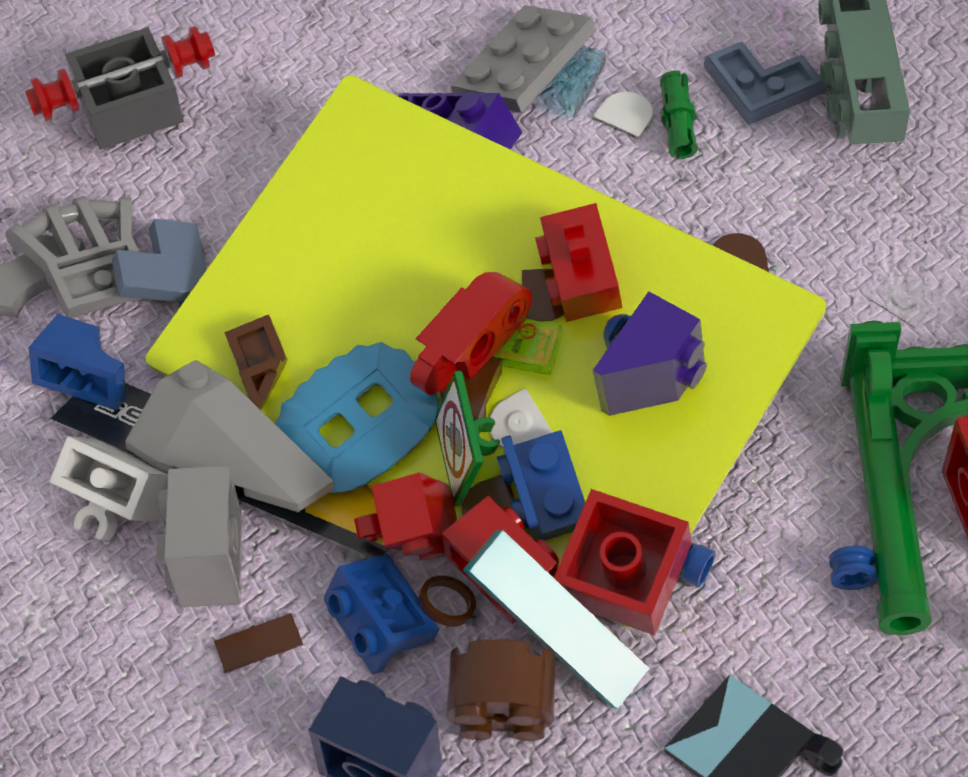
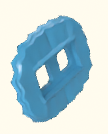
(376, 440)

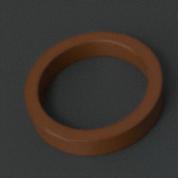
(436, 615)

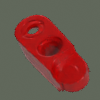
(470, 330)

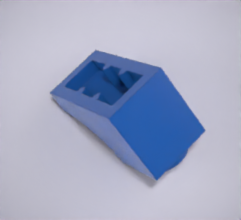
(71, 361)

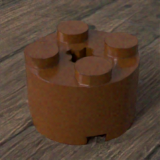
(501, 690)

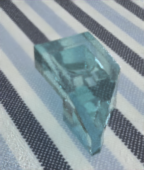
(578, 78)

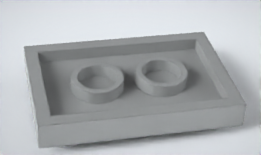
(526, 55)

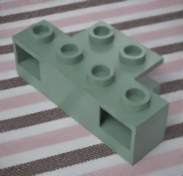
(862, 48)

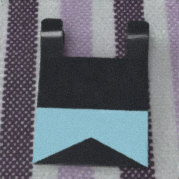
(748, 737)

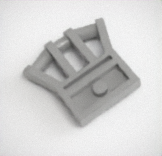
(84, 278)

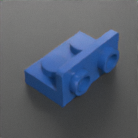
(545, 483)
(378, 610)

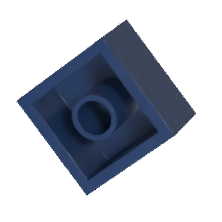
(373, 736)

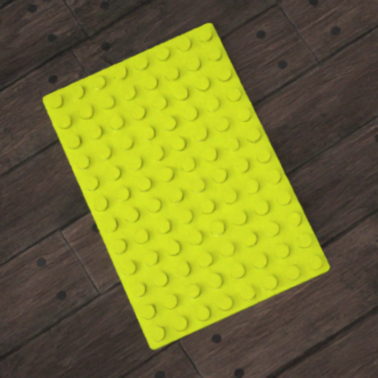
(402, 209)

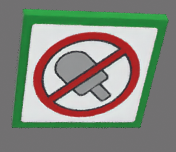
(460, 438)

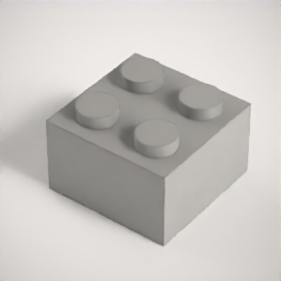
(201, 536)

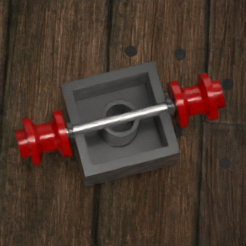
(123, 84)

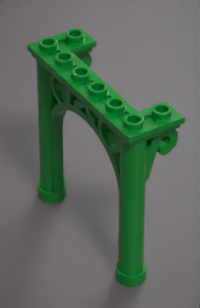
(878, 382)

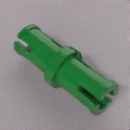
(678, 115)

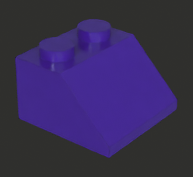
(651, 358)

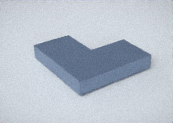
(758, 91)
(168, 271)

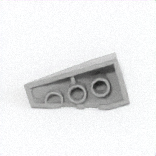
(208, 422)

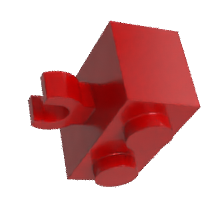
(580, 263)
(410, 515)
(473, 529)

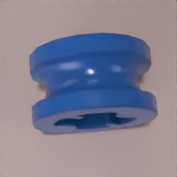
(852, 567)

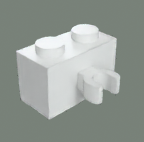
(110, 482)

